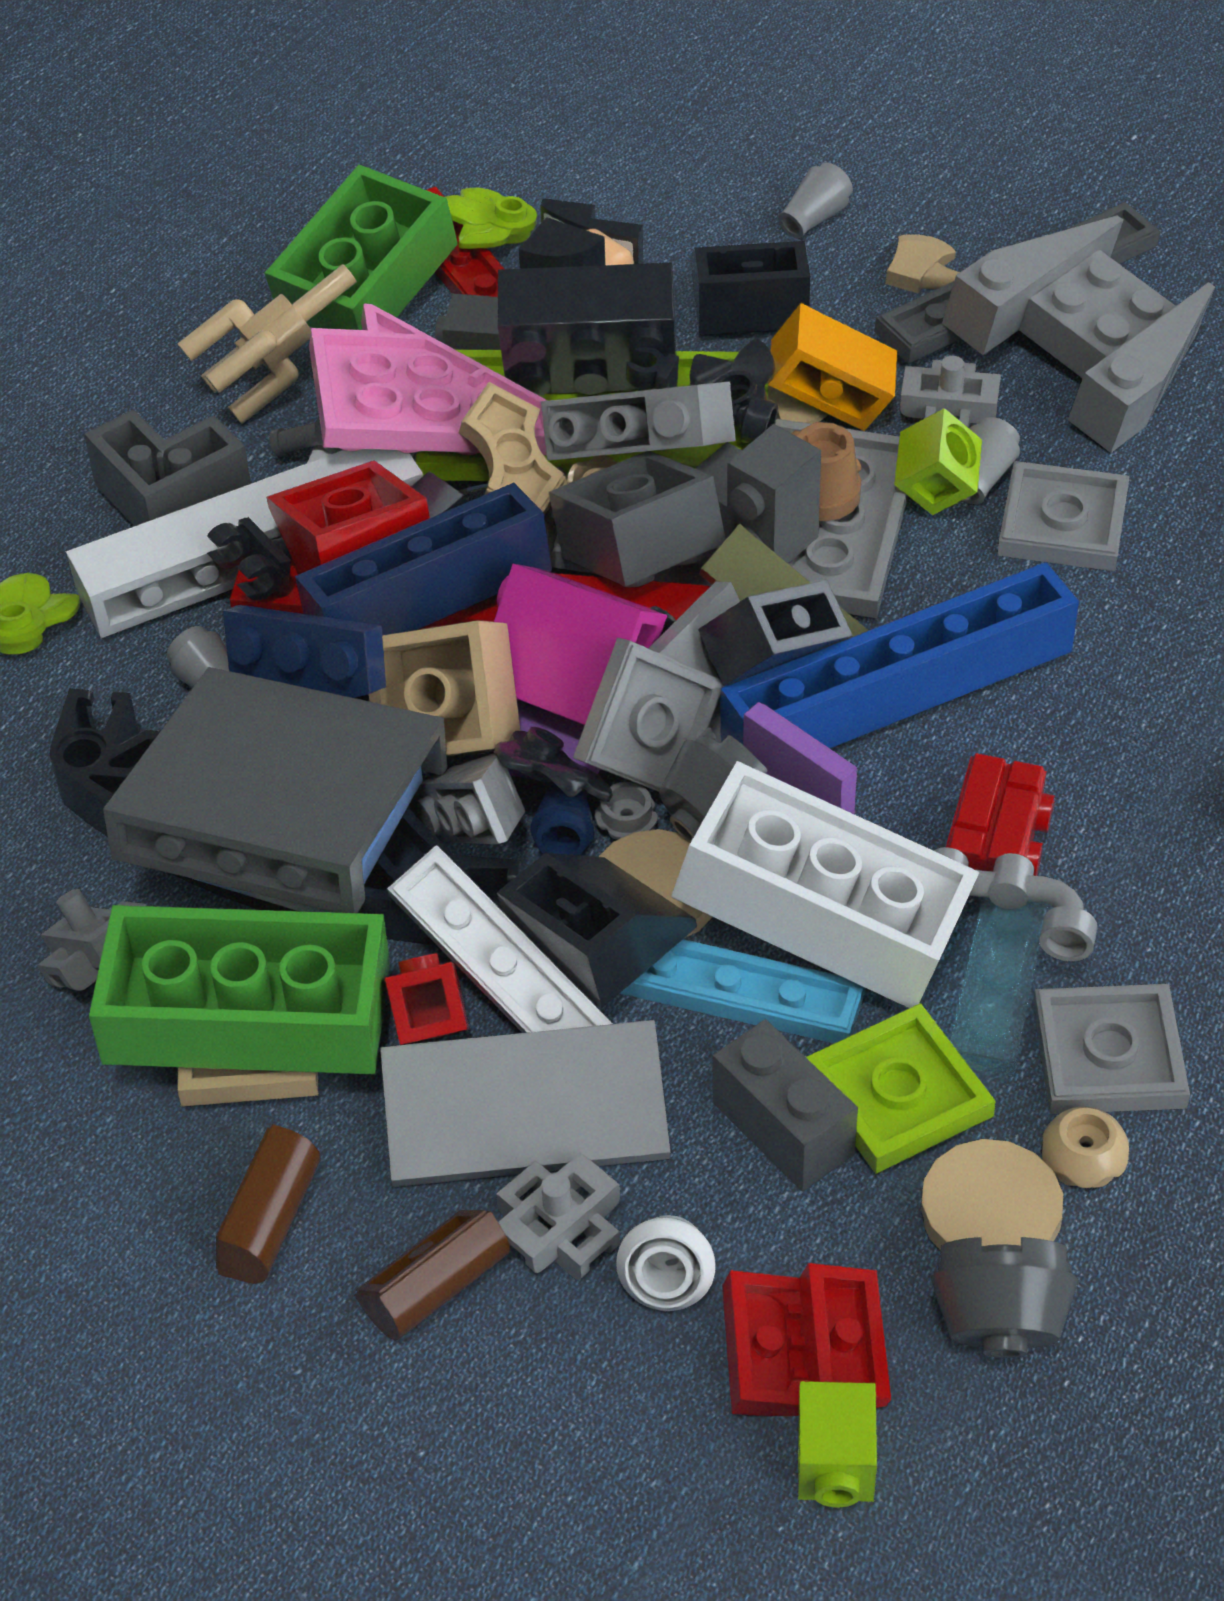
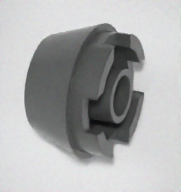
(698, 778)
(1004, 1294)

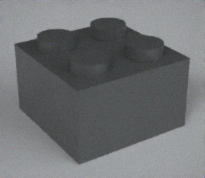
(638, 518)

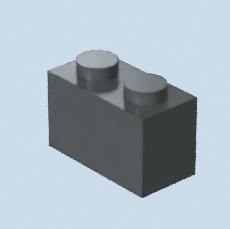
(784, 1104)

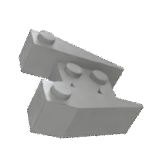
(1087, 316)

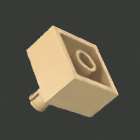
(455, 675)

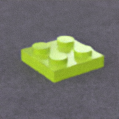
(906, 1086)

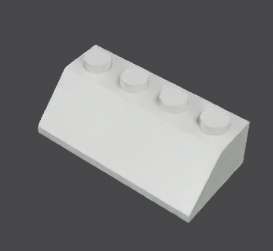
(824, 884)

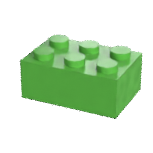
(384, 235)

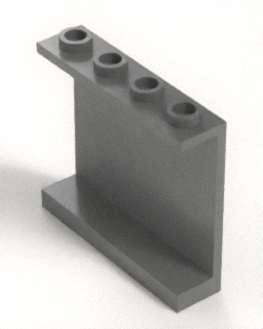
(271, 788)

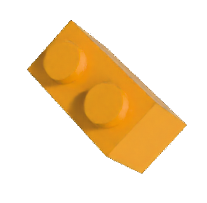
(833, 367)

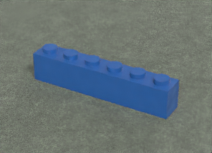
(914, 660)

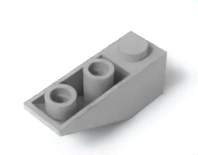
(638, 421)
(471, 802)

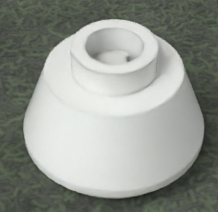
(666, 1263)

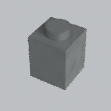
(470, 323)

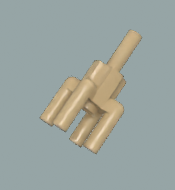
(265, 340)

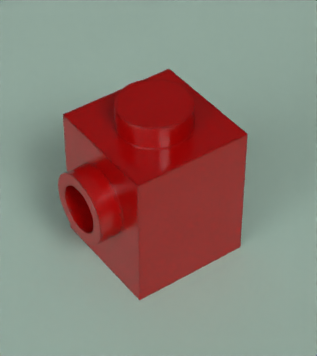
(426, 1000)

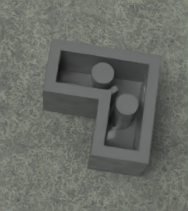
(160, 476)
(770, 490)

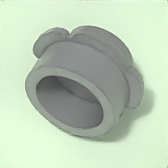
(627, 811)

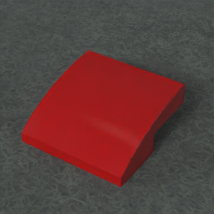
(802, 1331)

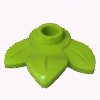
(490, 218)
(28, 609)

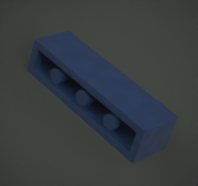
(431, 565)

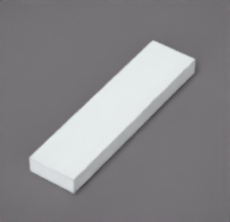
(490, 948)

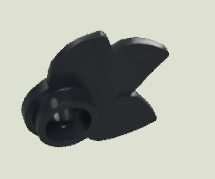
(746, 374)
(542, 759)

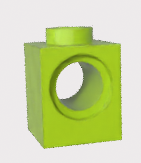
(938, 461)
(837, 1443)

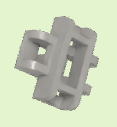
(950, 386)
(76, 942)
(565, 1211)

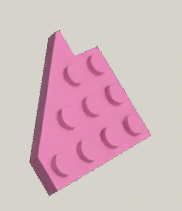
(398, 388)

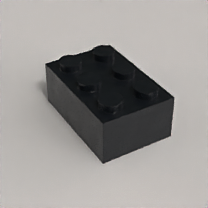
(581, 324)

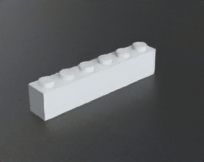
(166, 559)

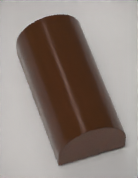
(265, 1205)
(433, 1271)

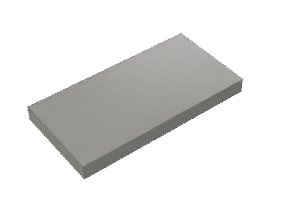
(524, 1099)

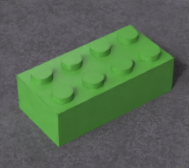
(241, 989)

